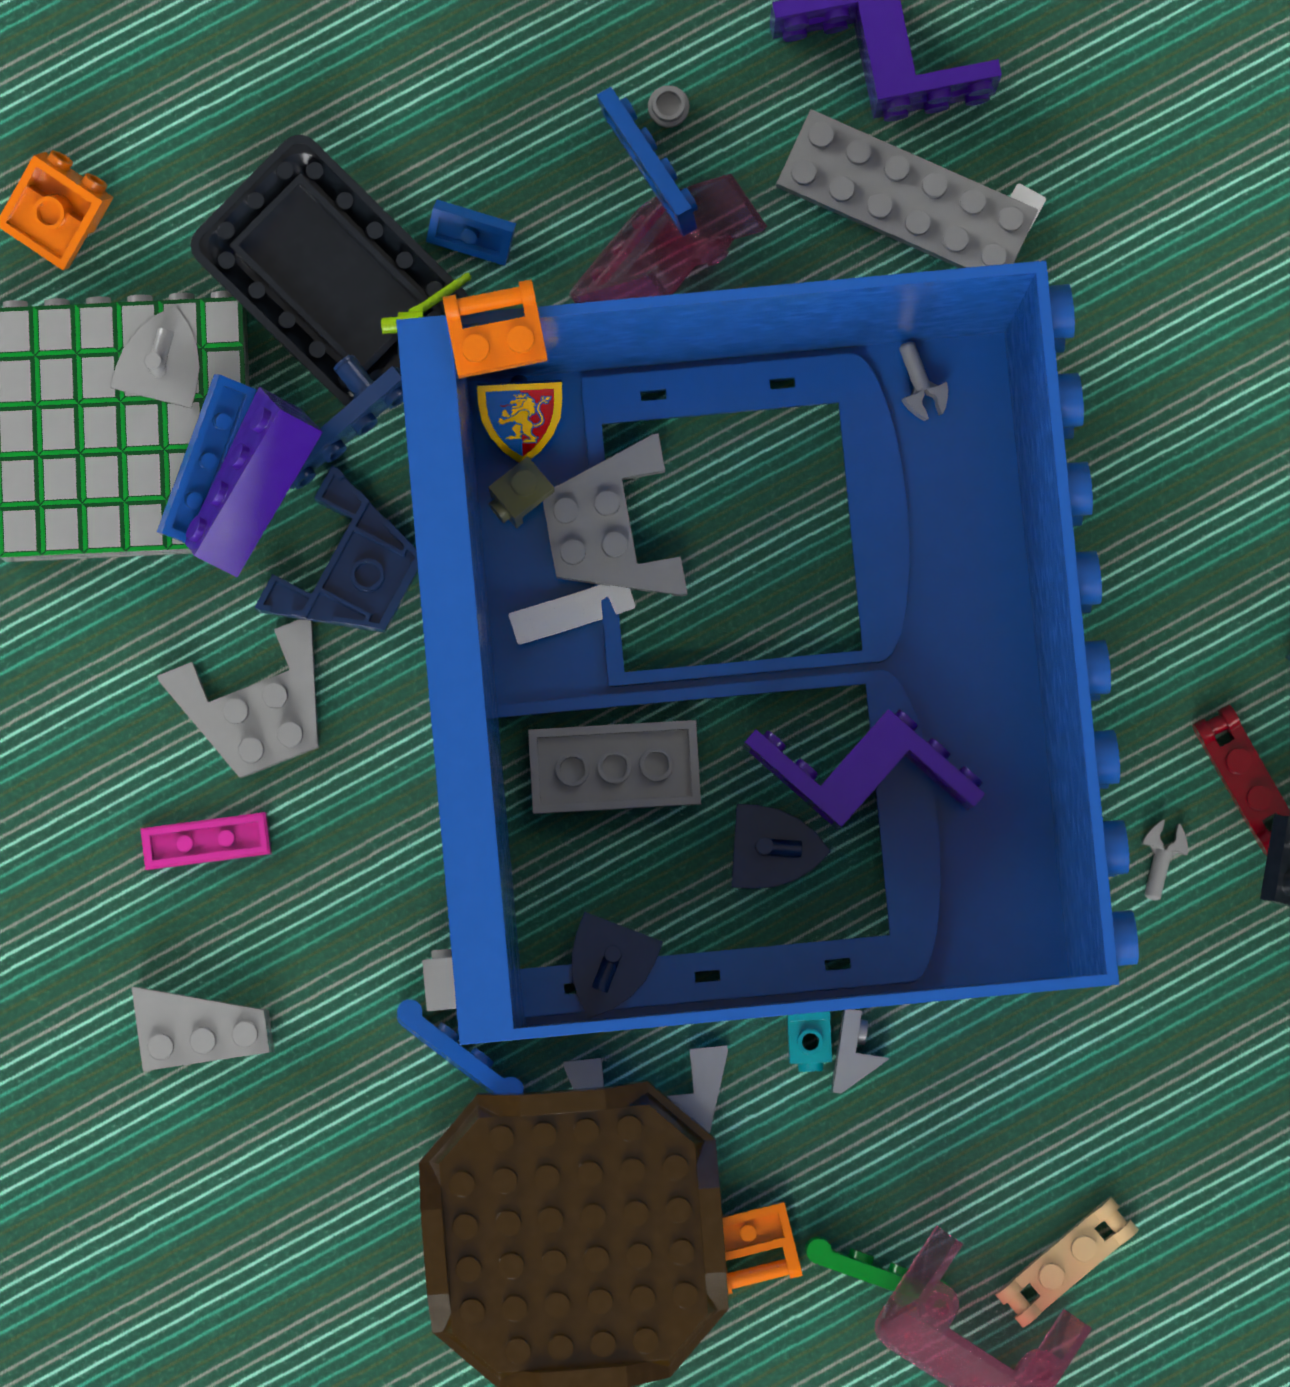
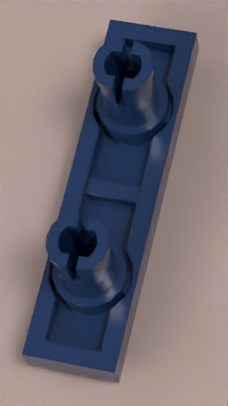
(354, 419)

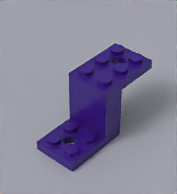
(887, 56)
(865, 768)

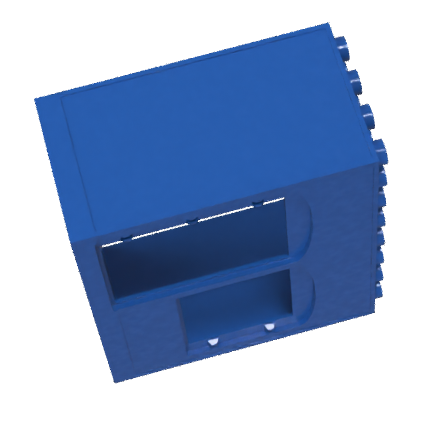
(961, 620)

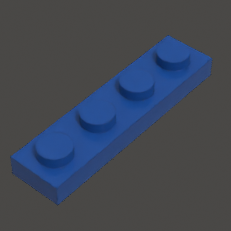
(656, 172)
(209, 444)

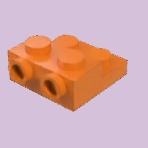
(55, 208)

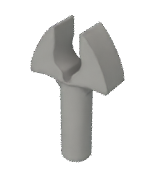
(921, 384)
(1162, 857)

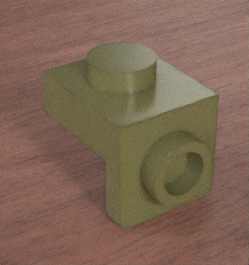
(519, 492)

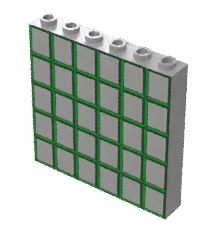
(86, 461)

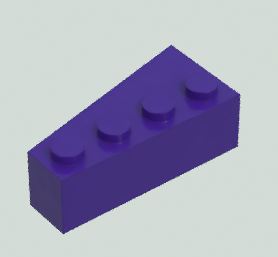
(252, 481)

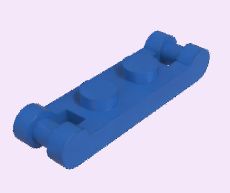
(444, 1042)

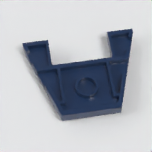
(364, 575)

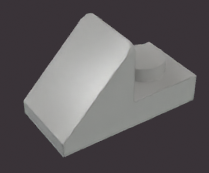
(849, 1065)

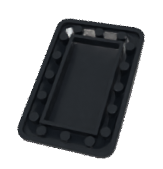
(318, 262)

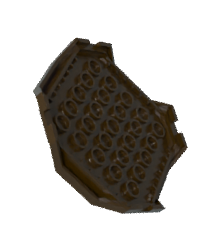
(573, 1236)

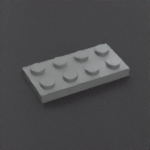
(614, 767)

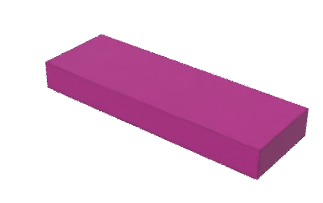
(206, 841)

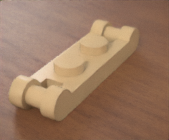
(1066, 1261)

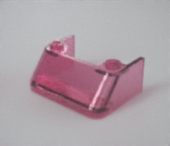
(652, 254)
(918, 1330)

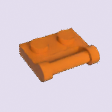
(499, 343)
(758, 1232)

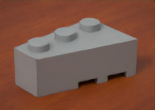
(196, 1030)

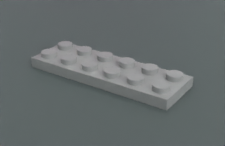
(904, 195)

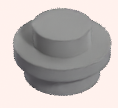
(668, 106)

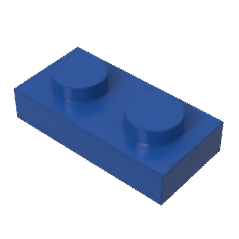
(470, 232)

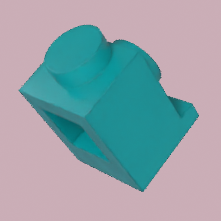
(802, 1024)

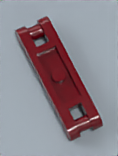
(1242, 772)

